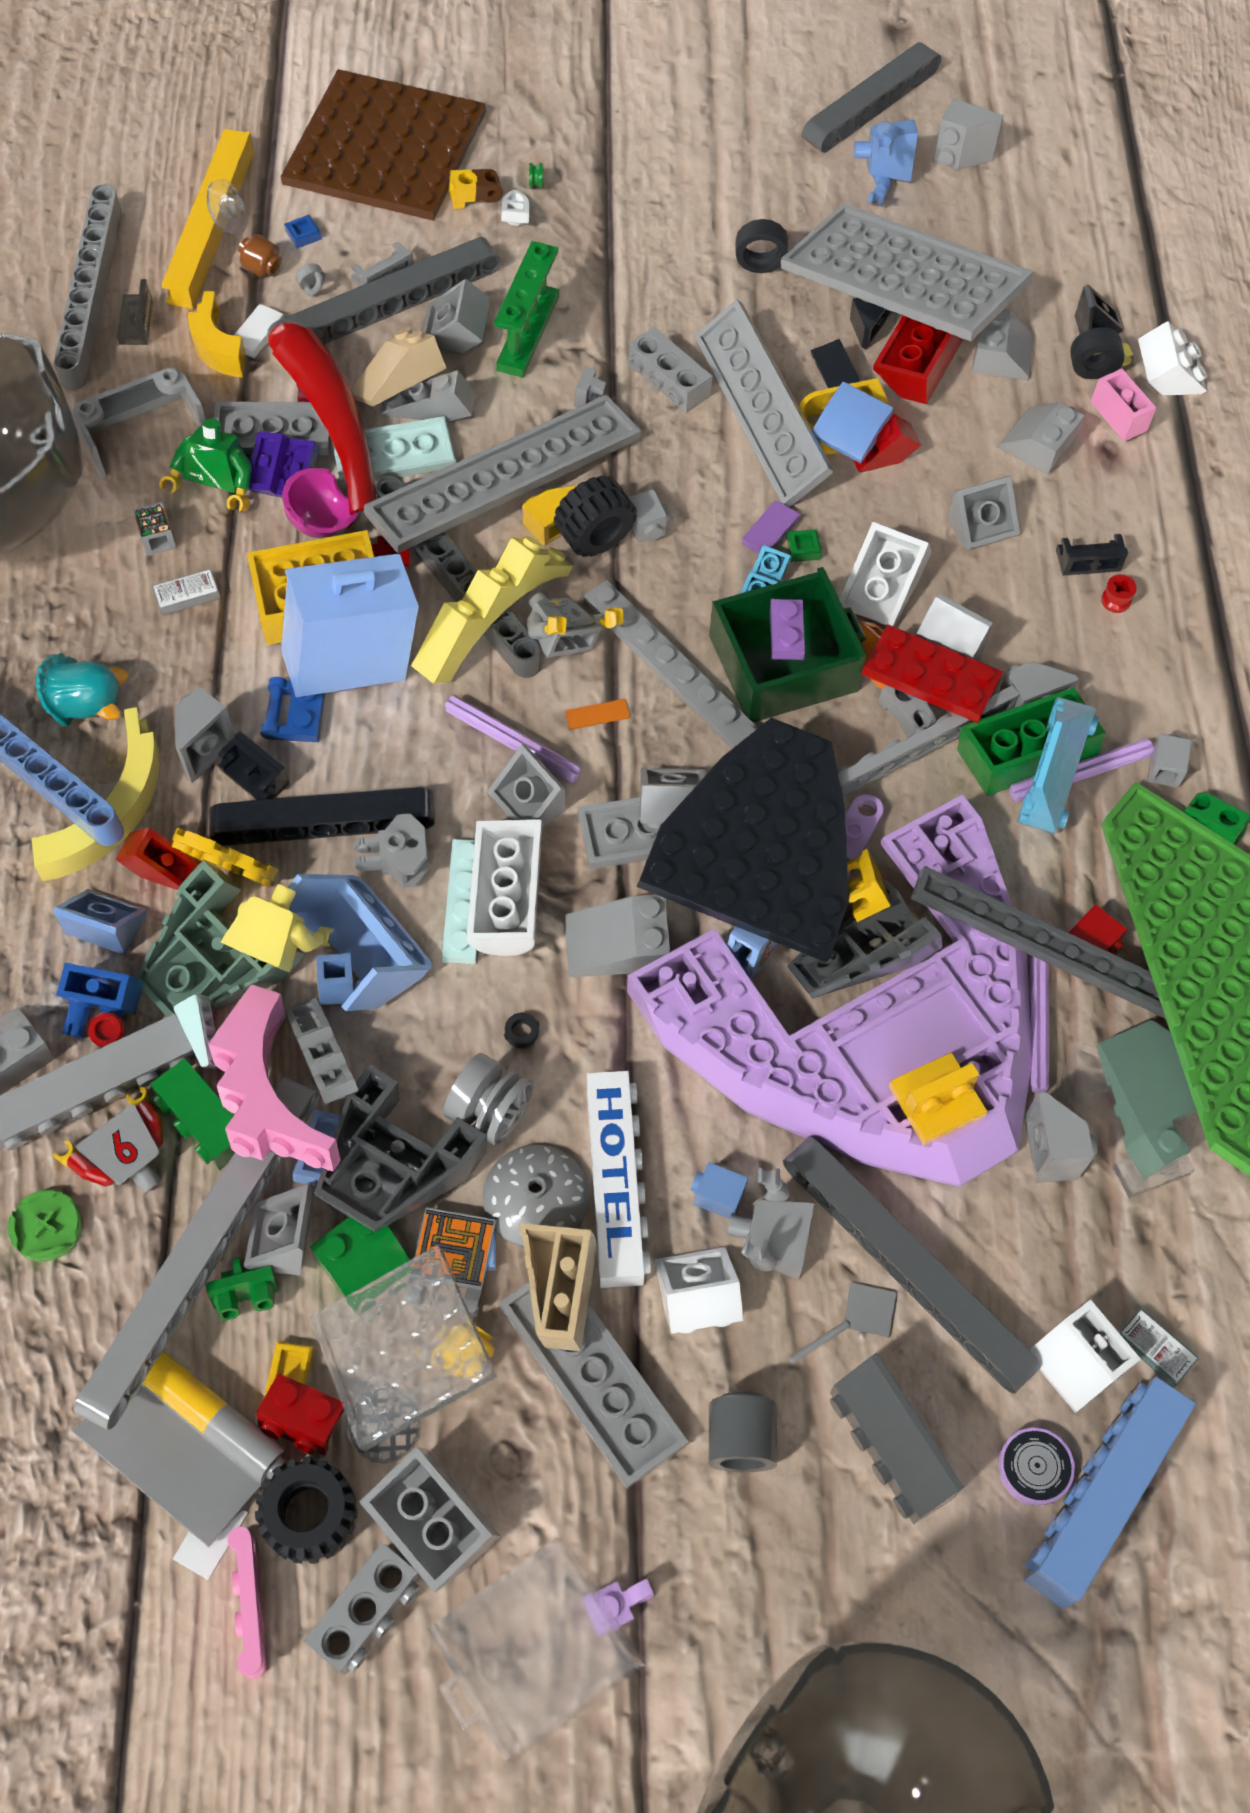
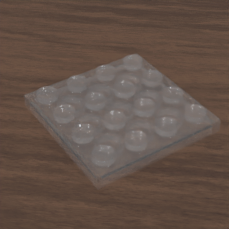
(402, 1348)

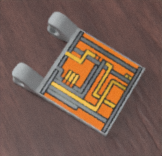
(466, 1246)

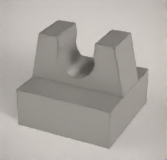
(588, 388)

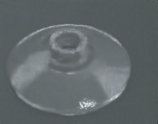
(227, 207)

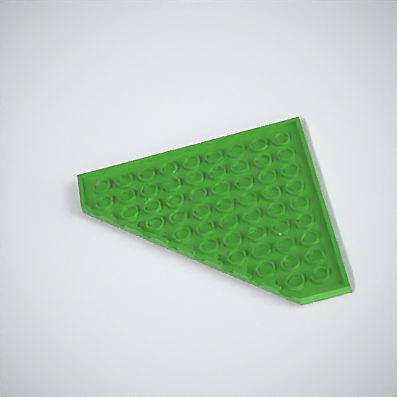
(1194, 927)

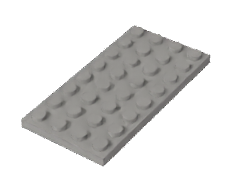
(907, 271)

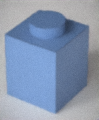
(334, 978)
(719, 1190)

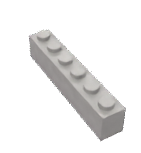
(91, 1080)

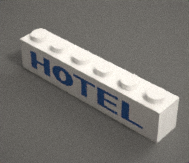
(615, 1180)

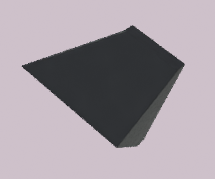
(1096, 312)

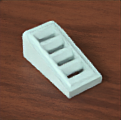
(198, 1024)

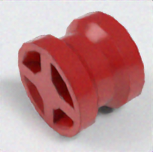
(1120, 601)

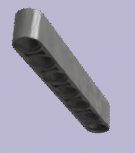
(871, 97)

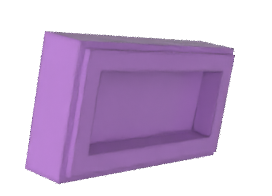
(771, 527)

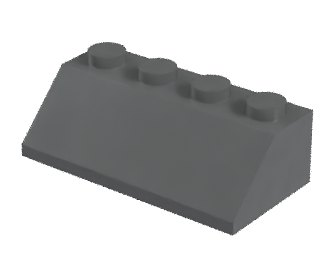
(895, 1440)

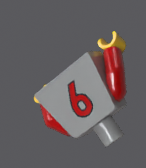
(120, 1147)

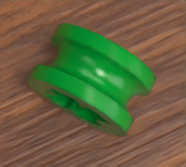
(535, 175)

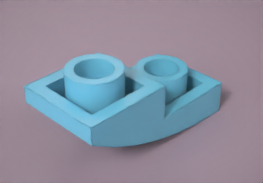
(768, 569)

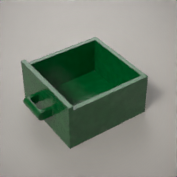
(777, 686)

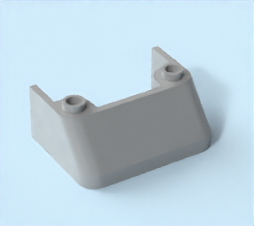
(131, 401)

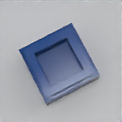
(302, 231)

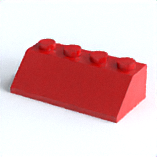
(916, 359)

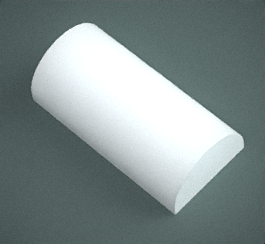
(504, 886)

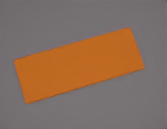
(597, 714)

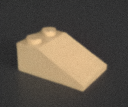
(398, 366)

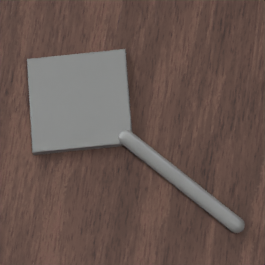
(866, 1311)

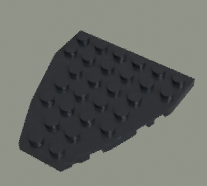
(761, 842)

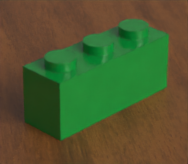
(196, 1112)

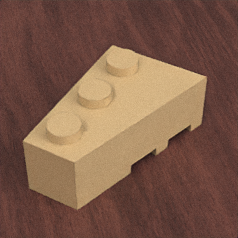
(560, 1281)

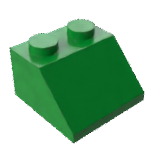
(356, 1255)

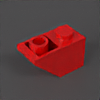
(892, 445)

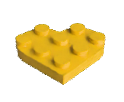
(227, 859)

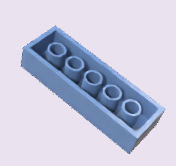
(1108, 1493)

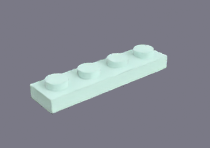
(455, 945)

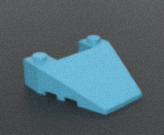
(1060, 757)

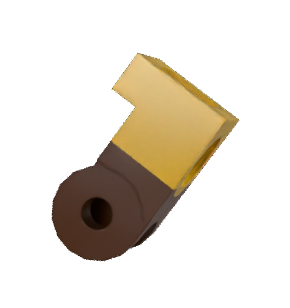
(474, 186)

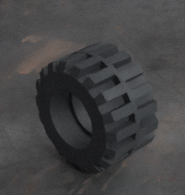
(595, 516)
(283, 1487)

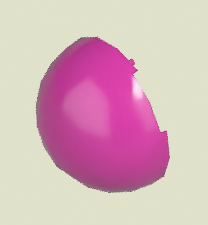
(316, 504)

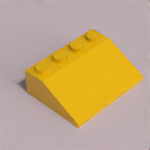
(270, 566)

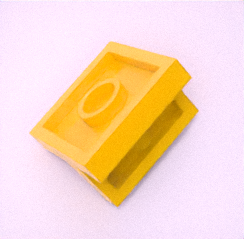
(939, 1097)

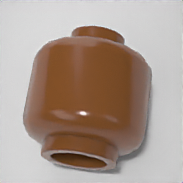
(259, 255)

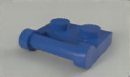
(303, 714)

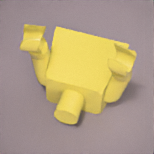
(272, 931)

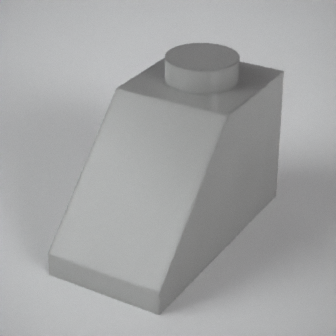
(1037, 681)

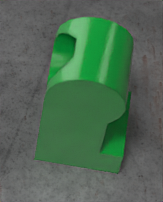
(1218, 816)

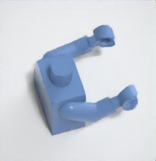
(888, 155)

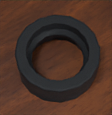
(761, 230)

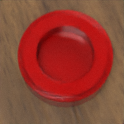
(106, 1029)

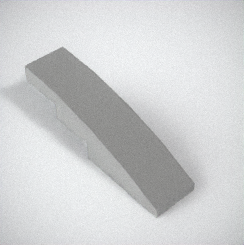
(321, 1050)

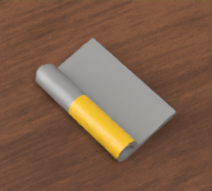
(187, 1450)

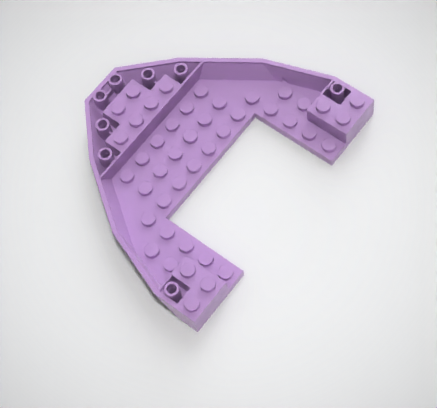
(838, 1070)

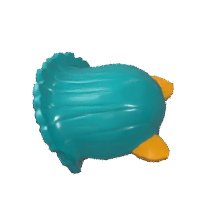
(78, 688)

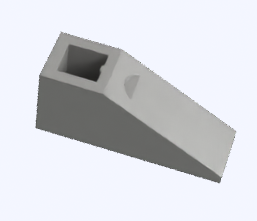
(433, 398)

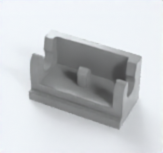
(399, 260)

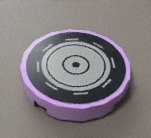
(1036, 1466)

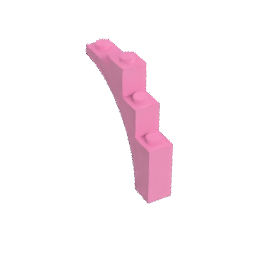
(260, 1118)

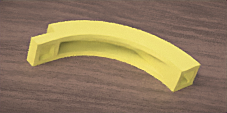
(72, 848)

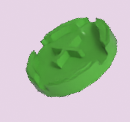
(45, 1225)

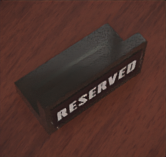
(135, 317)

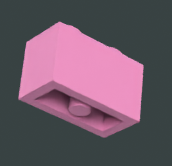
(1123, 404)

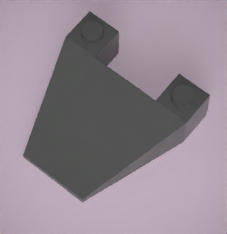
(384, 1167)

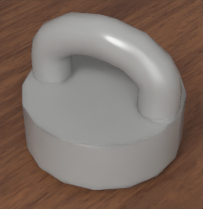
(310, 278)

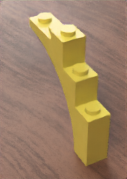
(488, 596)

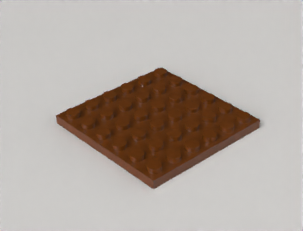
(384, 144)

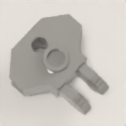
(401, 851)

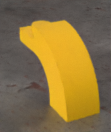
(216, 349)

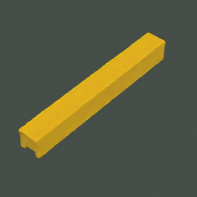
(201, 234)

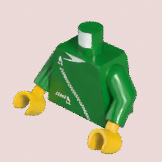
(214, 461)

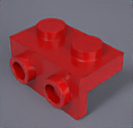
(299, 1415)

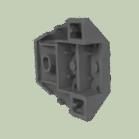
(869, 949)

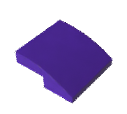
(277, 459)

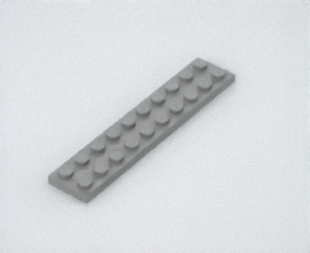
(501, 473)

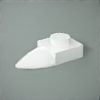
(515, 208)

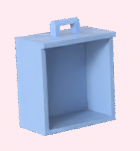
(348, 624)

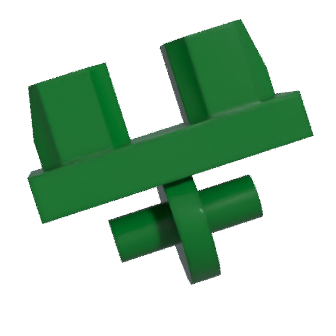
(242, 1285)

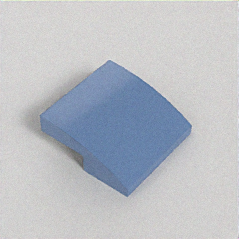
(852, 422)

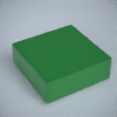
(804, 545)

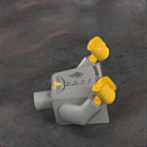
(565, 627)

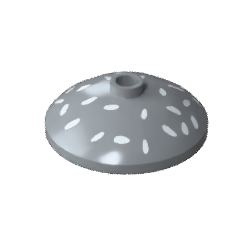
(558, 1204)

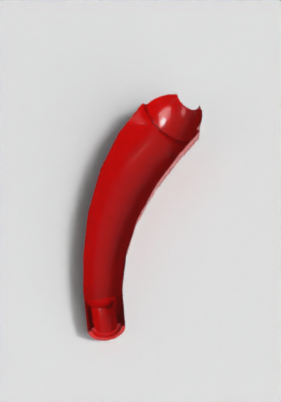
(327, 390)

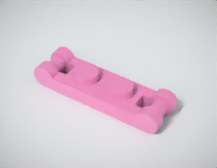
(249, 1621)

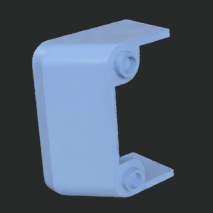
(379, 945)

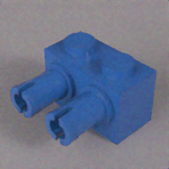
(92, 988)

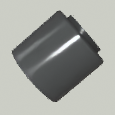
(742, 1432)

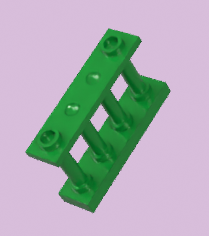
(527, 309)

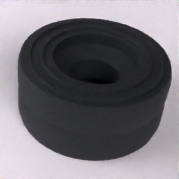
(1093, 341)

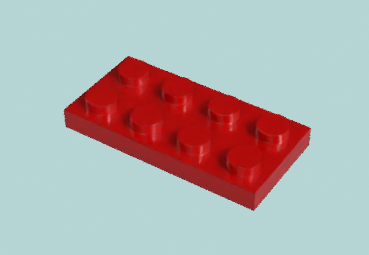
(932, 673)

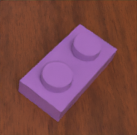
(787, 629)

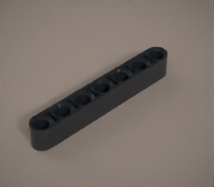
(317, 816)

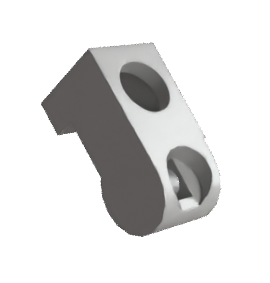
(906, 709)

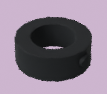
(523, 1018)

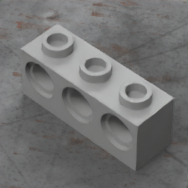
(670, 370)
(342, 1614)

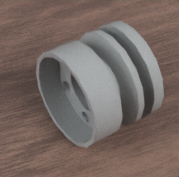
(485, 1097)

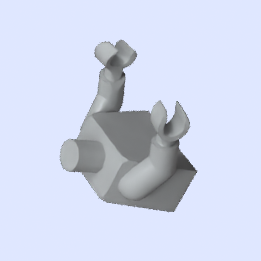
(777, 1229)

